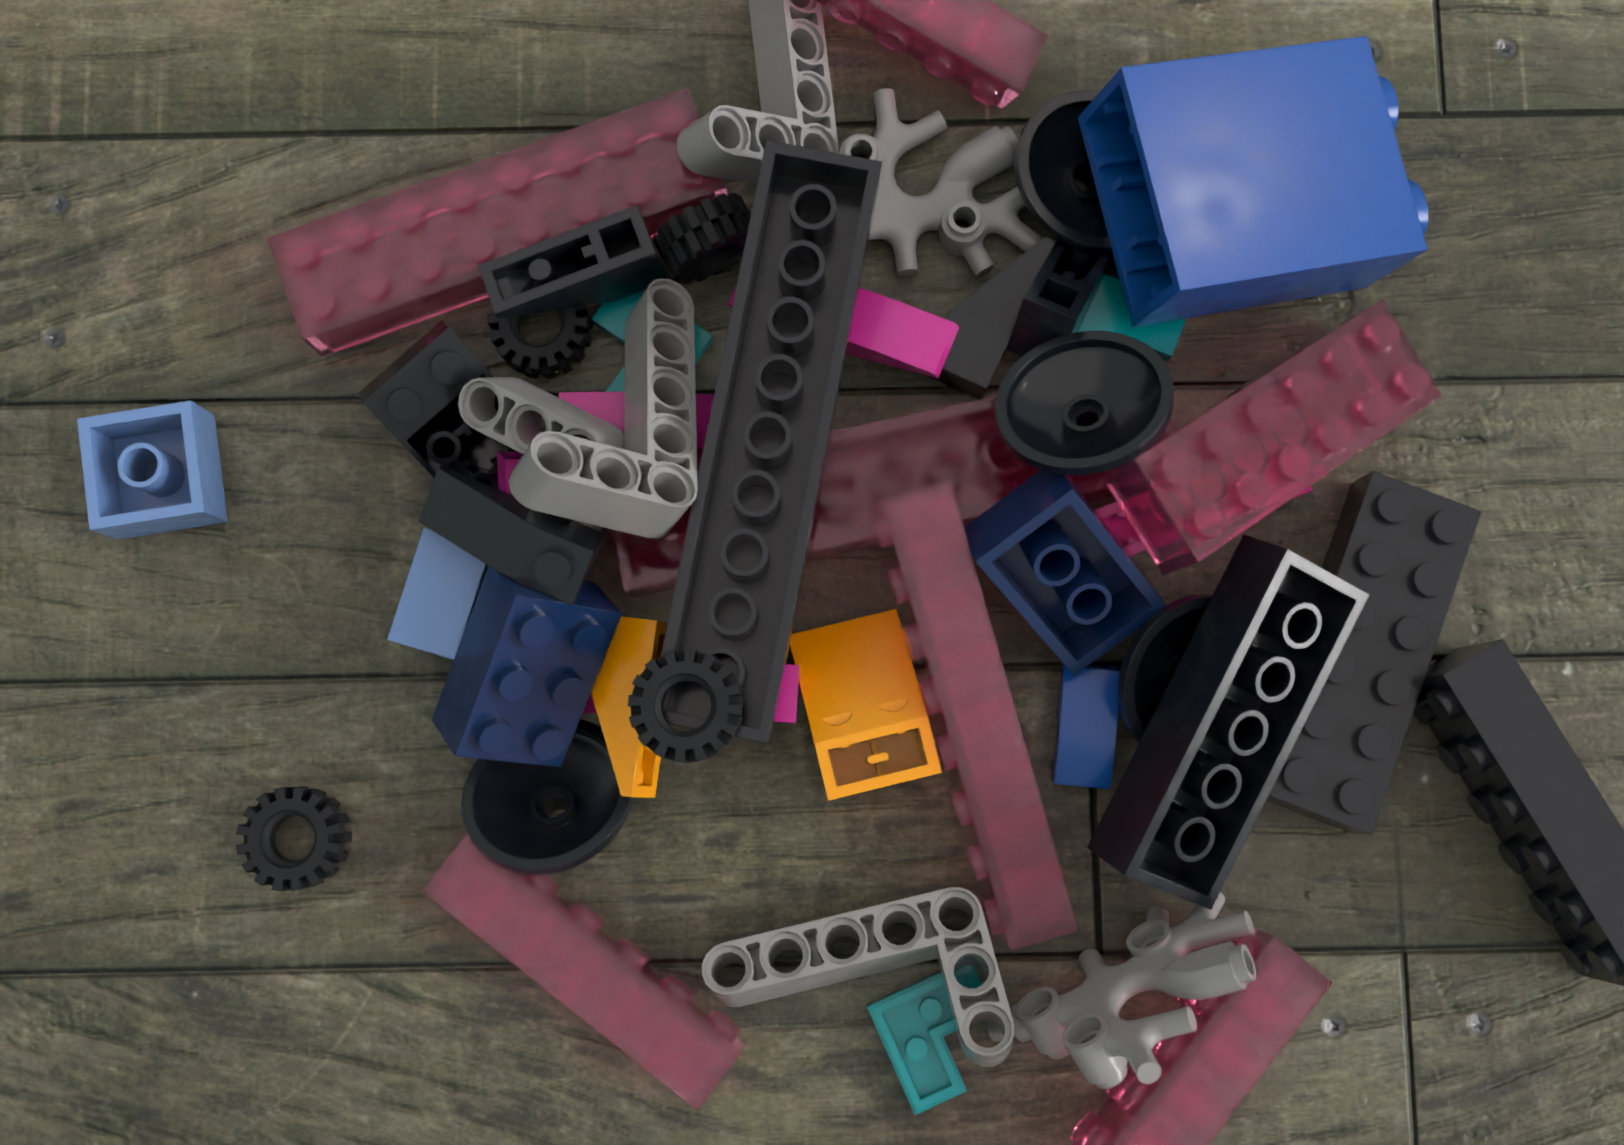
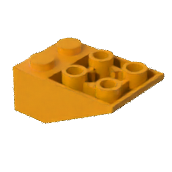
(864, 705)

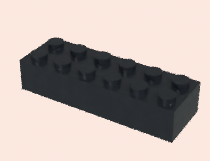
(1409, 557)
(1227, 721)
(1534, 797)

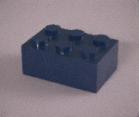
(1062, 569)
(524, 672)

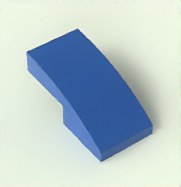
(1086, 727)

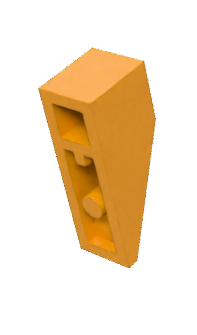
(631, 647)

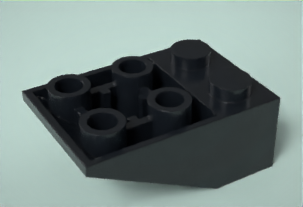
(420, 406)

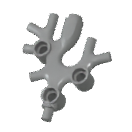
(905, 217)
(1088, 1019)

